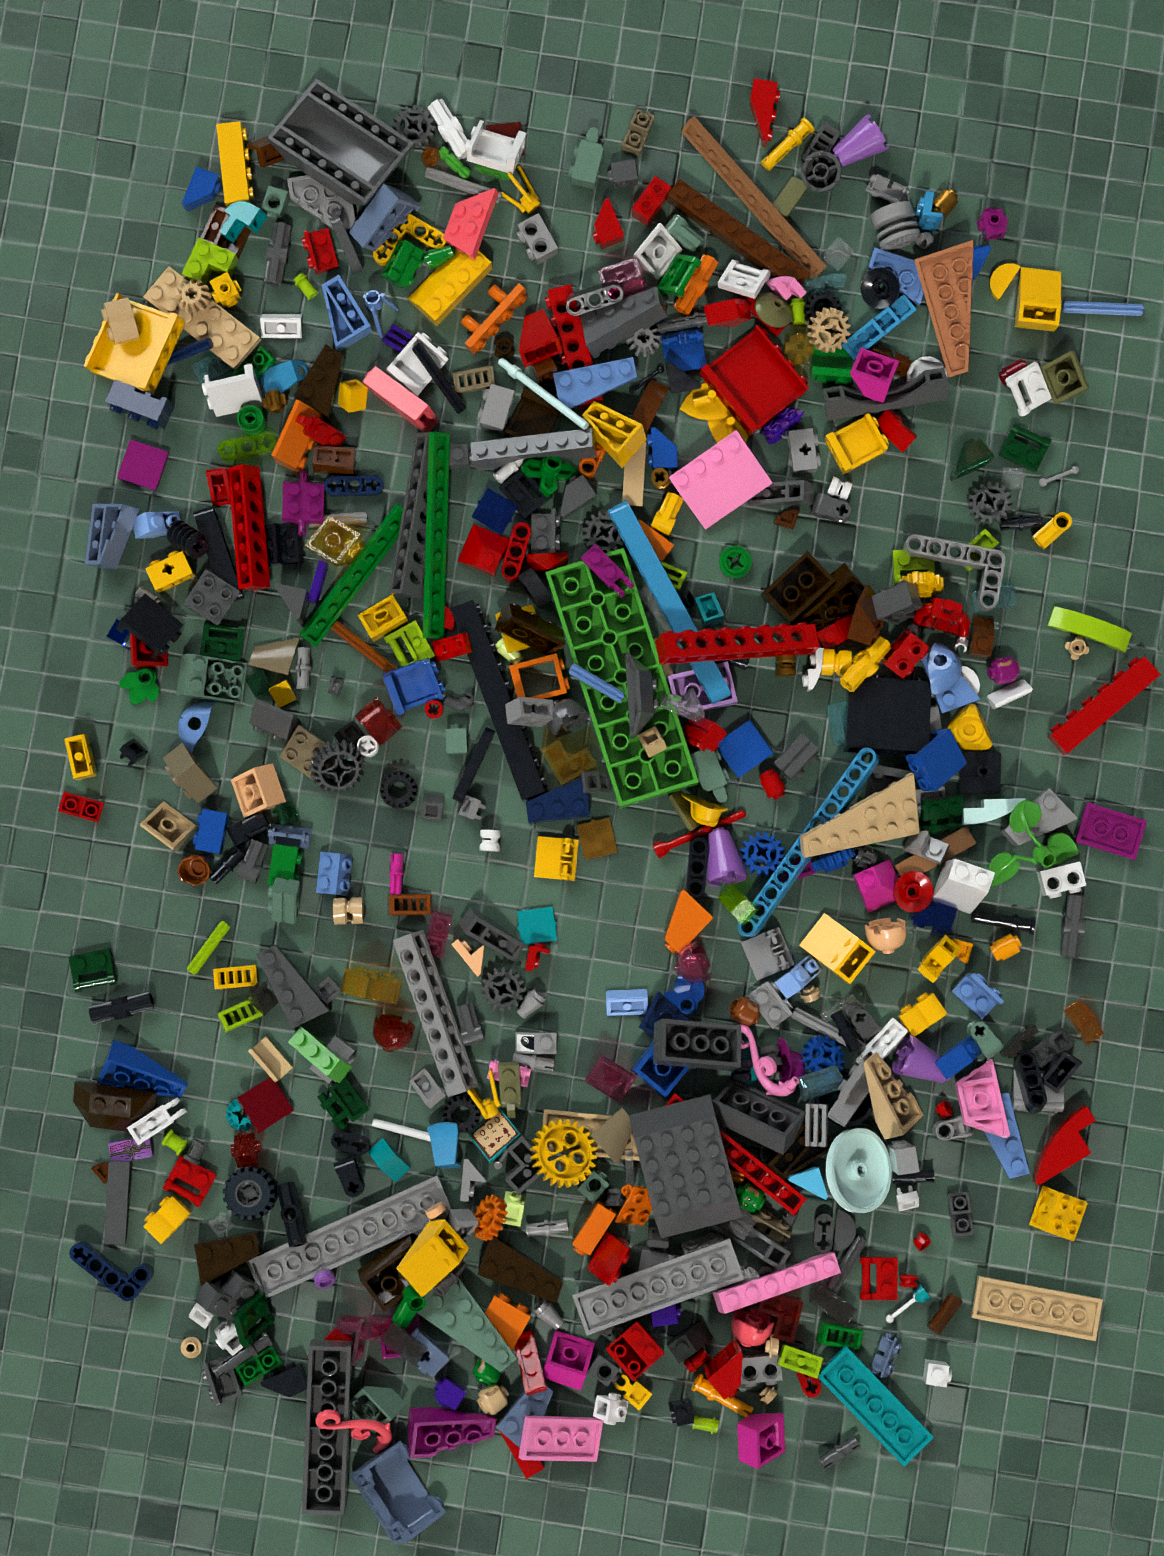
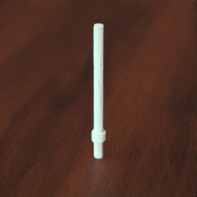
(516, 373)

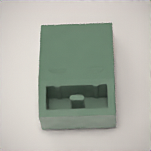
(211, 678)

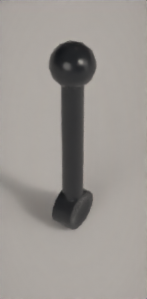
(660, 369)

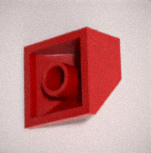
(483, 550)

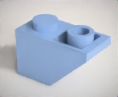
(154, 524)
(798, 976)

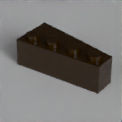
(519, 1271)

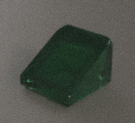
(259, 683)

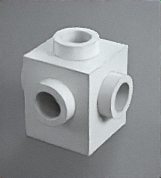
(227, 1337)
(610, 1408)

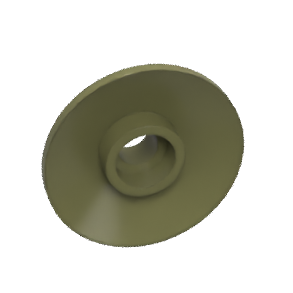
(773, 310)

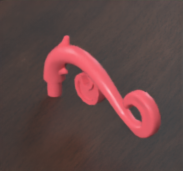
(359, 1428)

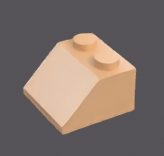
(258, 790)

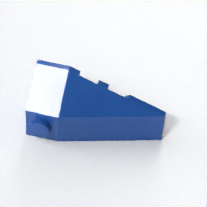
(133, 1069)

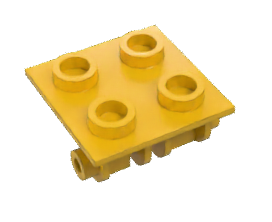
(556, 858)

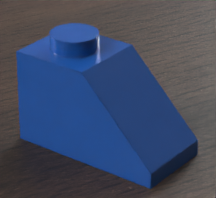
(202, 189)
(958, 1057)

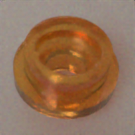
(430, 157)

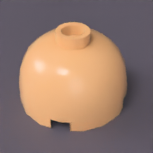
(886, 935)

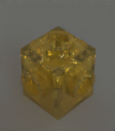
(796, 355)

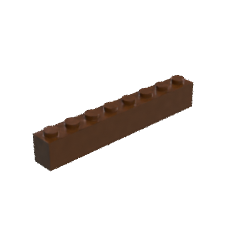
(734, 233)

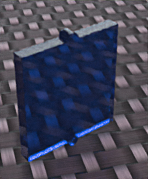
(494, 511)

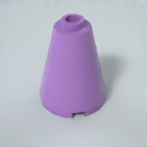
(860, 142)
(723, 861)
(917, 1061)

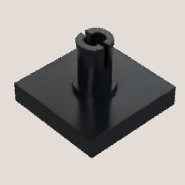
(980, 773)

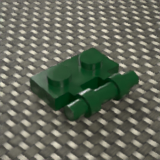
(941, 808)
(347, 1098)

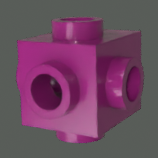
(992, 224)

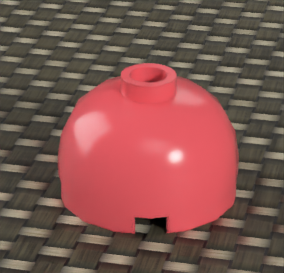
(751, 1327)

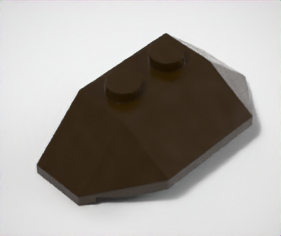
(111, 1105)

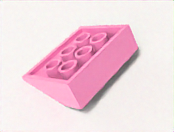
(720, 480)

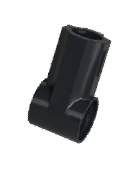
(244, 830)

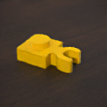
(635, 1393)

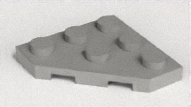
(320, 201)

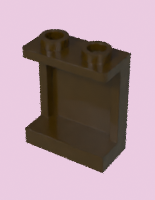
(532, 416)

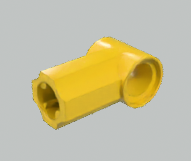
(665, 517)
(1051, 530)

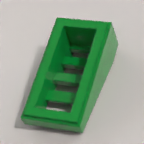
(826, 1334)

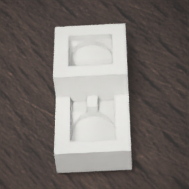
(201, 1316)

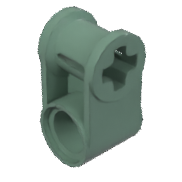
(987, 1041)

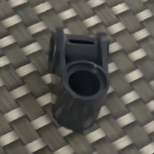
(348, 1172)

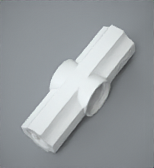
(449, 127)

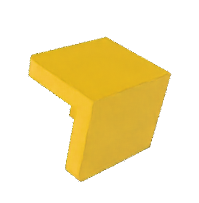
(352, 395)

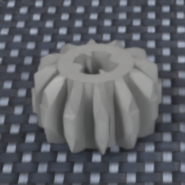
(651, 341)

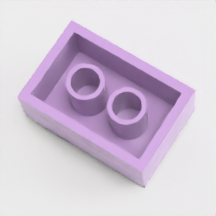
(683, 681)

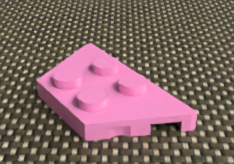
(982, 1101)

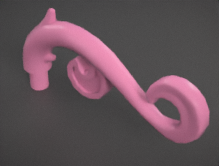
(782, 1089)

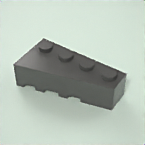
(621, 320)
(291, 988)

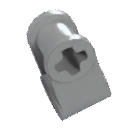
(955, 1127)

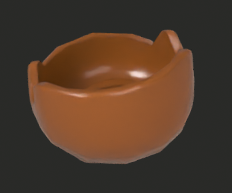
(194, 870)

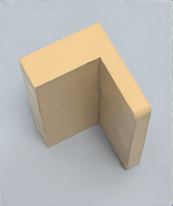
(270, 1059)

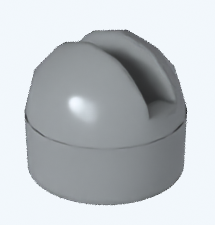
(925, 236)

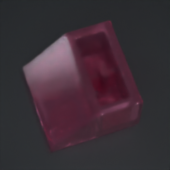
(628, 274)

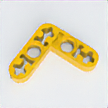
(409, 230)

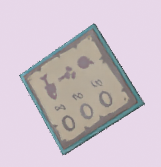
(494, 1135)

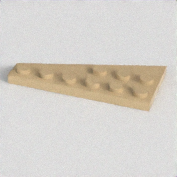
(872, 820)

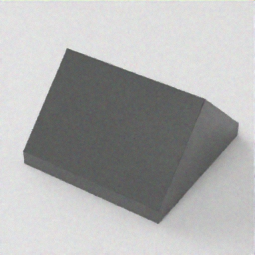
(296, 600)

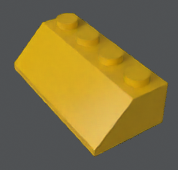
(449, 285)

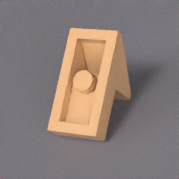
(475, 960)

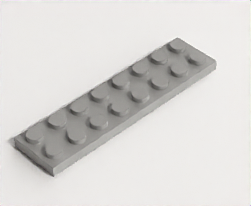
(658, 1286)

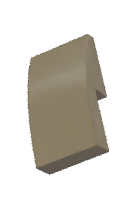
(637, 132)

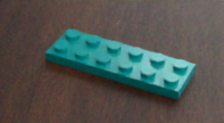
(875, 1406)

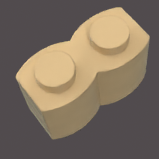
(120, 321)

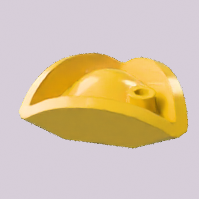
(970, 729)

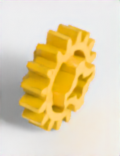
(926, 583)

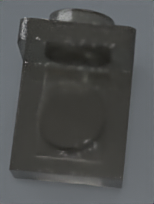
(262, 998)

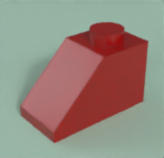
(607, 227)
(727, 313)

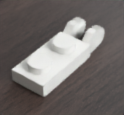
(885, 1040)
(154, 1122)

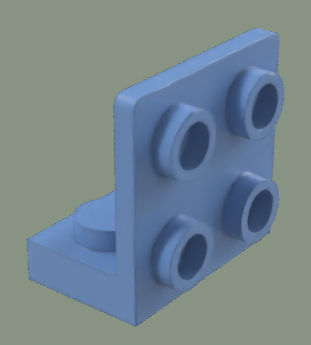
(977, 994)

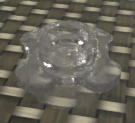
(214, 1224)

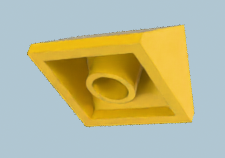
(383, 618)

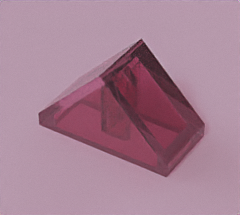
(376, 1327)

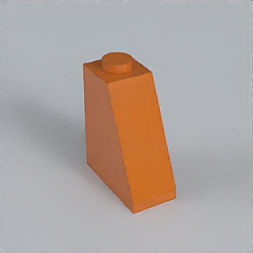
(685, 923)
(593, 1228)

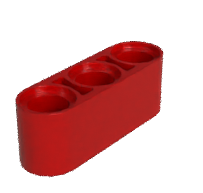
(516, 542)

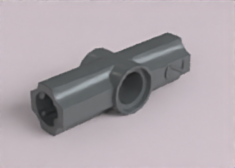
(277, 254)
(1073, 926)

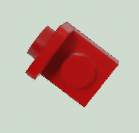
(533, 958)

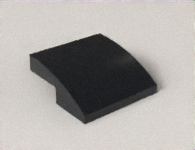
(283, 544)

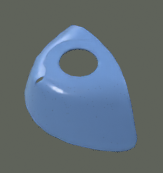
(943, 676)
(200, 710)

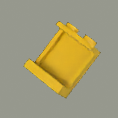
(856, 443)

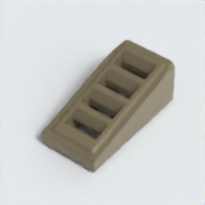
(474, 387)

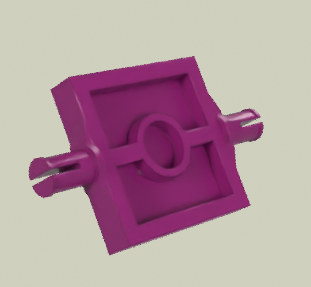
(302, 502)

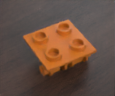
(637, 1206)

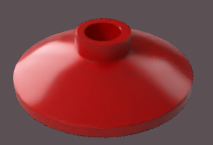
(921, 894)

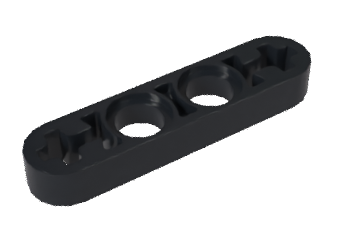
(474, 764)

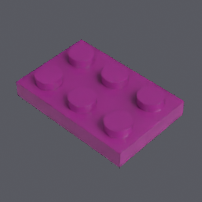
(1110, 831)

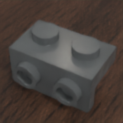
(224, 1388)

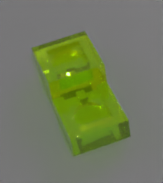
(737, 904)

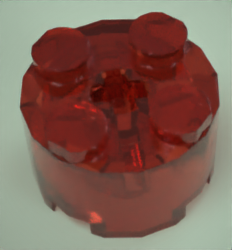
(378, 721)

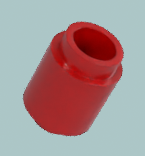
(772, 784)

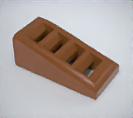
(391, 904)

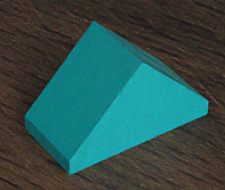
(709, 610)
(388, 1160)

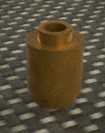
(945, 202)

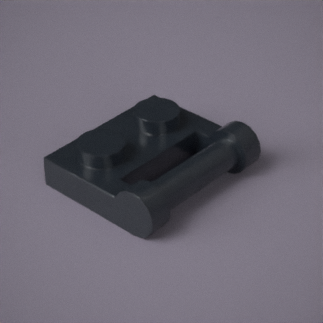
(518, 494)

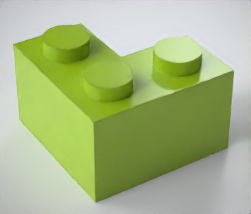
(208, 258)

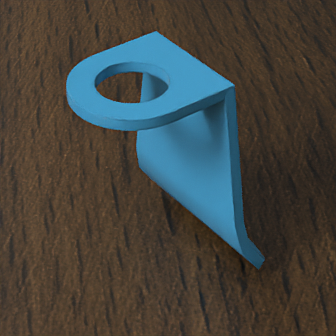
(283, 376)
(444, 1144)

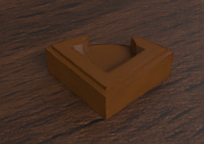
(787, 519)
(101, 1171)

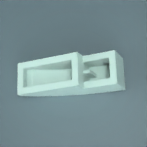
(989, 810)

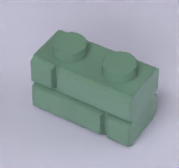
(284, 900)

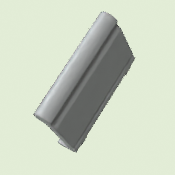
(1054, 1103)

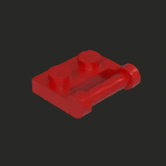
(192, 1174)
(885, 1278)

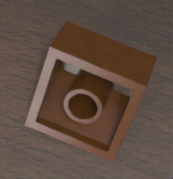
(864, 622)

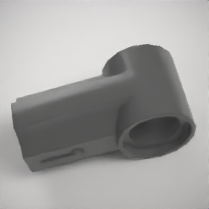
(250, 866)
(470, 1028)

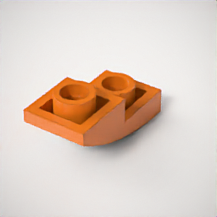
(658, 542)

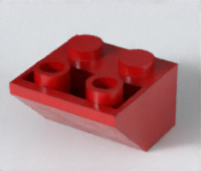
(635, 1349)

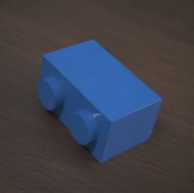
(211, 831)

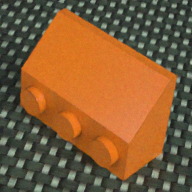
(293, 444)

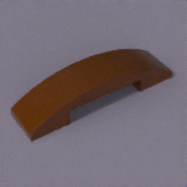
(649, 404)

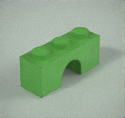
(319, 1055)

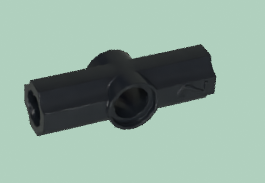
(121, 1007)
(294, 1228)

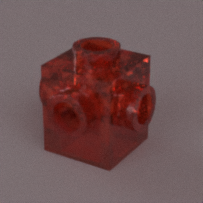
(246, 1145)

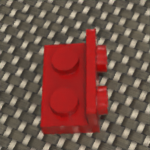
(321, 251)

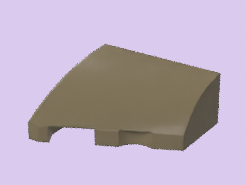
(275, 656)
(614, 1134)

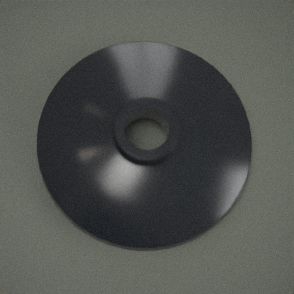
(871, 289)

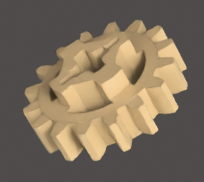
(830, 340)

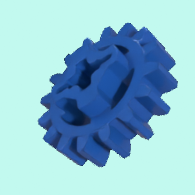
(755, 859)
(833, 860)
(822, 1054)

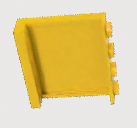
(141, 360)

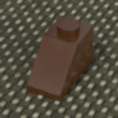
(544, 370)
(981, 638)

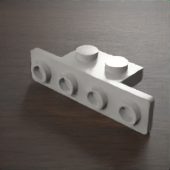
(851, 1095)

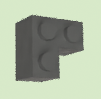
(897, 603)
(523, 1173)
(230, 1298)

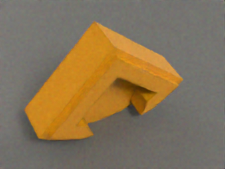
(965, 951)

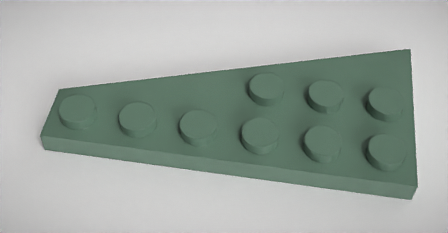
(468, 1324)

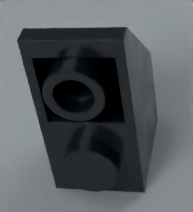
(288, 1381)

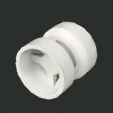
(835, 487)
(365, 744)
(487, 844)

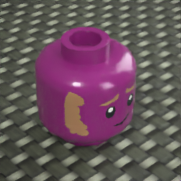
(1003, 670)

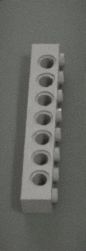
(435, 1013)

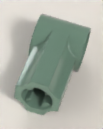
(684, 234)

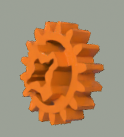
(490, 1217)

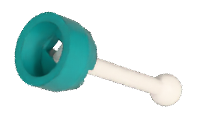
(919, 1294)

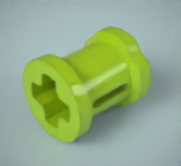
(174, 1142)

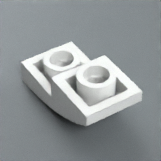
(811, 676)

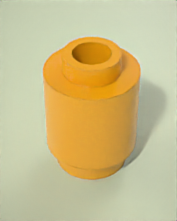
(1005, 947)

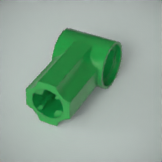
(408, 1307)

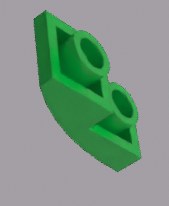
(261, 362)
(258, 1366)

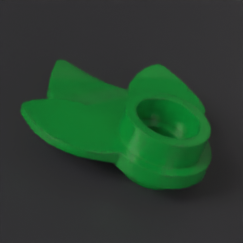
(138, 688)

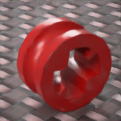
(427, 709)
(908, 1280)

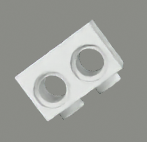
(1060, 875)

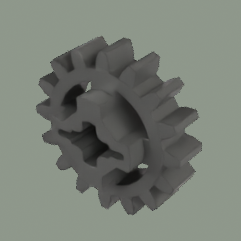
(419, 122)
(996, 499)
(609, 541)
(498, 998)

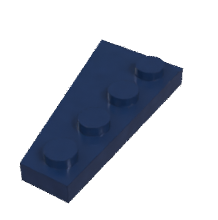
(660, 1009)

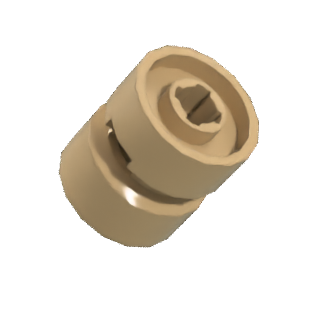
(348, 911)

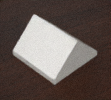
(657, 252)

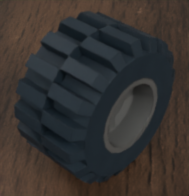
(250, 1192)

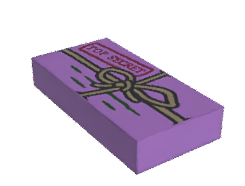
(129, 1150)

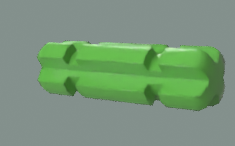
(454, 163)

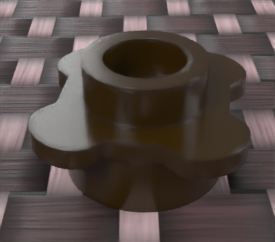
(499, 343)

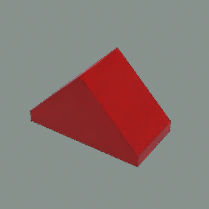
(218, 486)

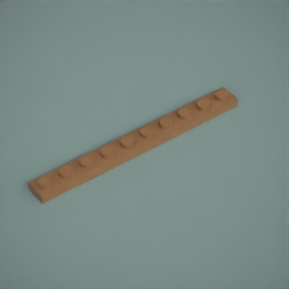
(753, 197)

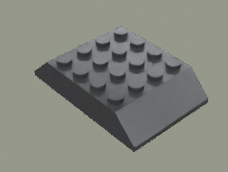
(339, 144)
(685, 1166)

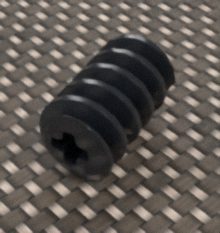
(187, 539)

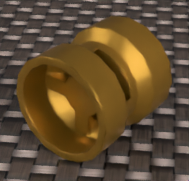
(785, 670)

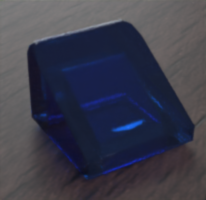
(117, 636)

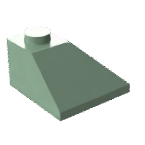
(376, 1404)

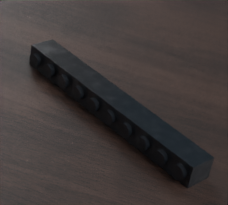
(496, 695)

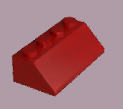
(725, 1370)

